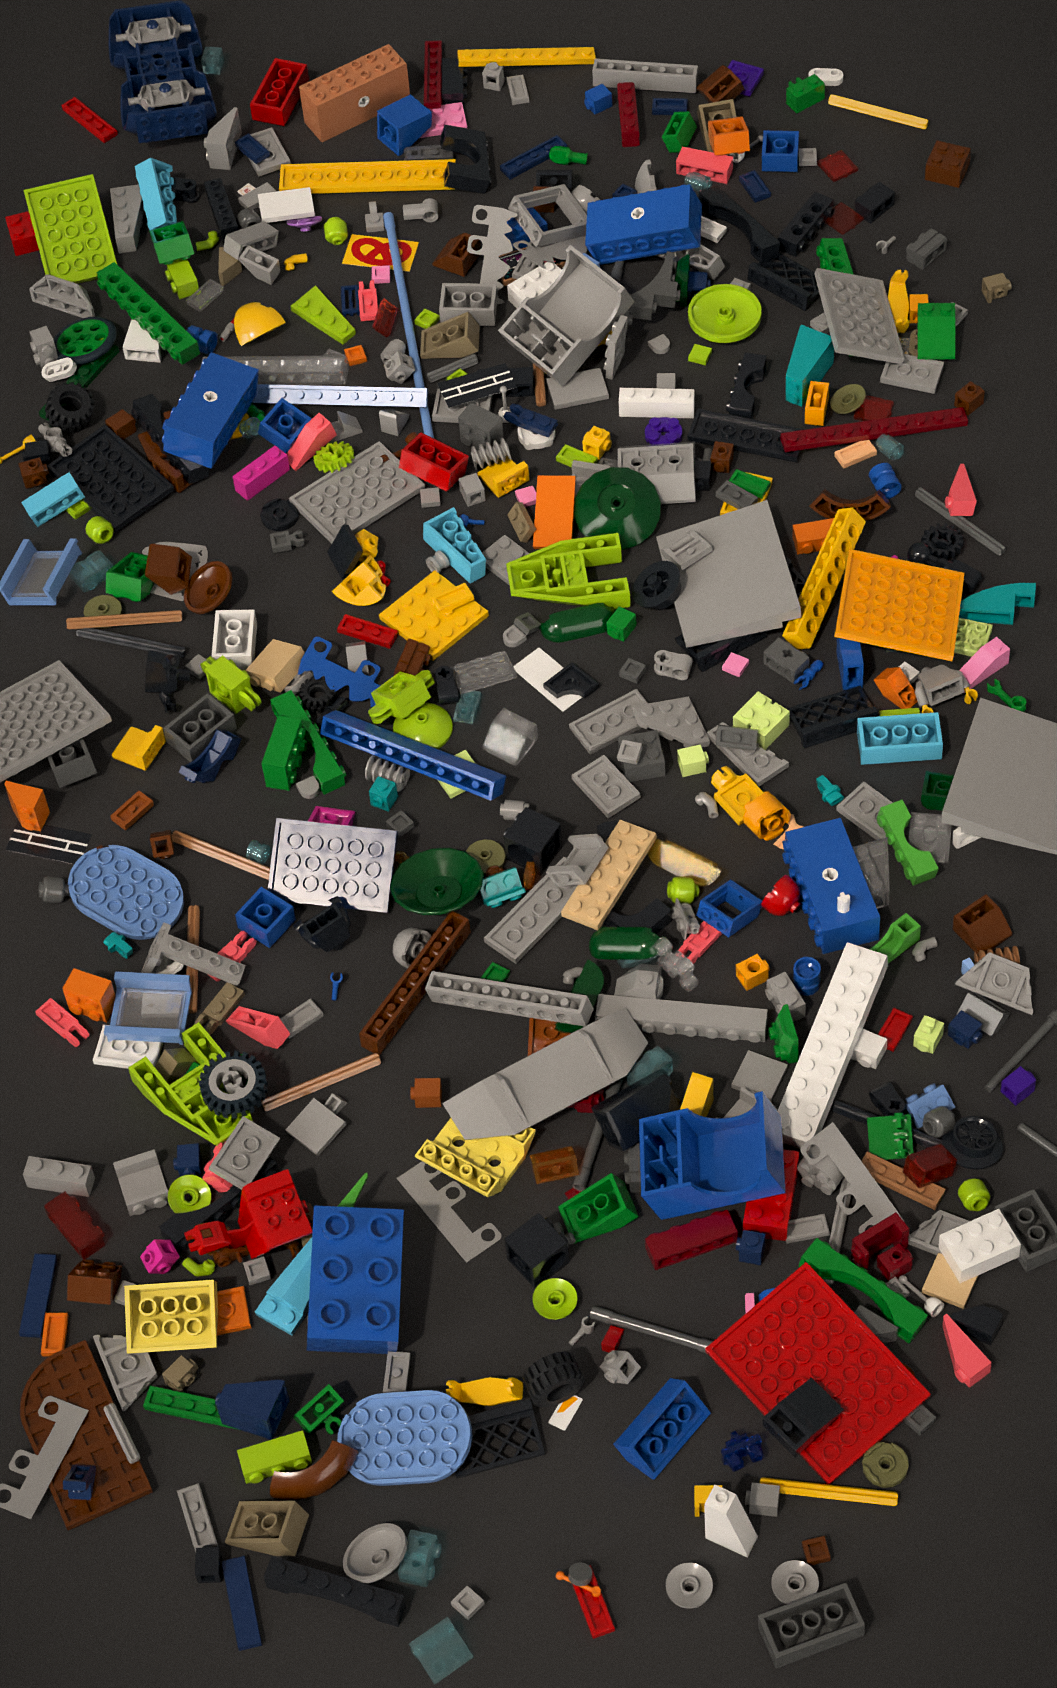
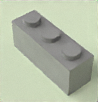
(259, 236)
(59, 1176)

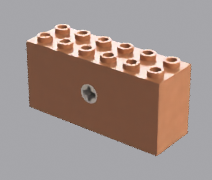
(354, 92)

